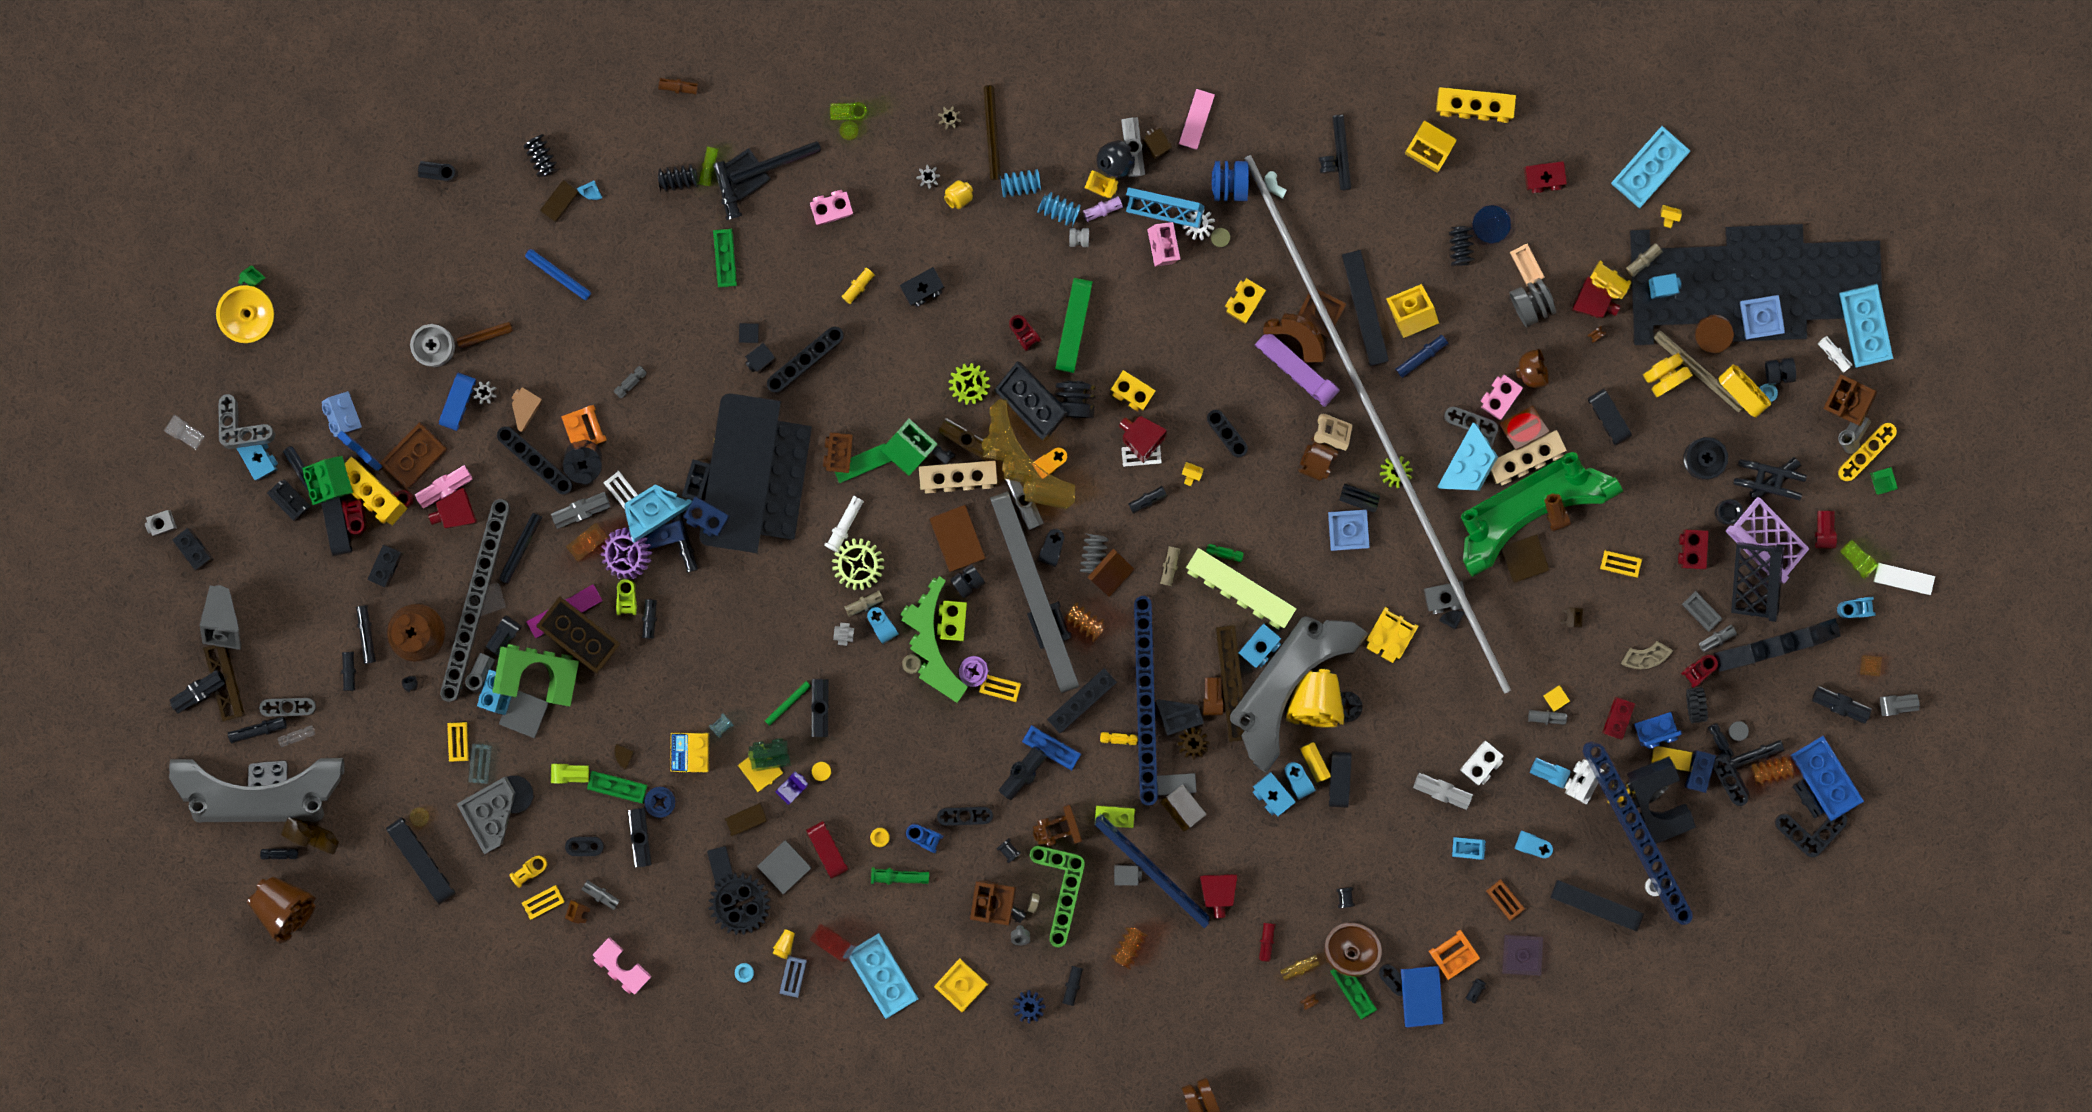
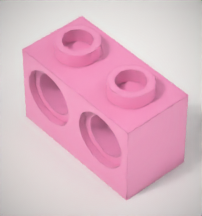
(832, 212)
(1504, 399)

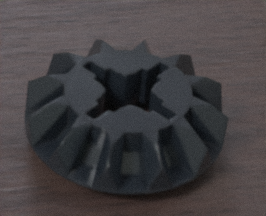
(1352, 699)

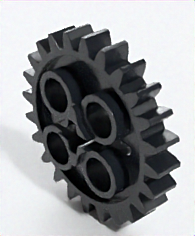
(747, 919)

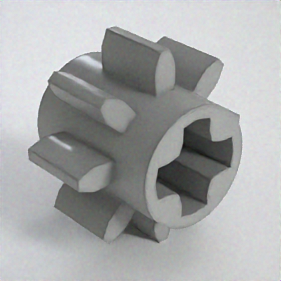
(928, 171)
(483, 387)
(843, 634)

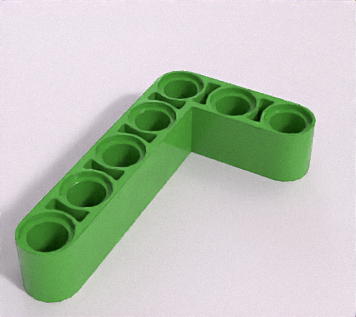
(1065, 890)

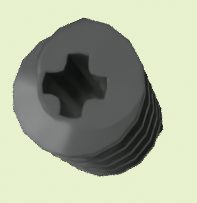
(1094, 552)

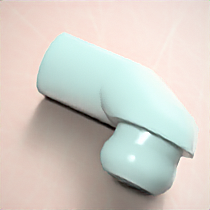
(1272, 186)

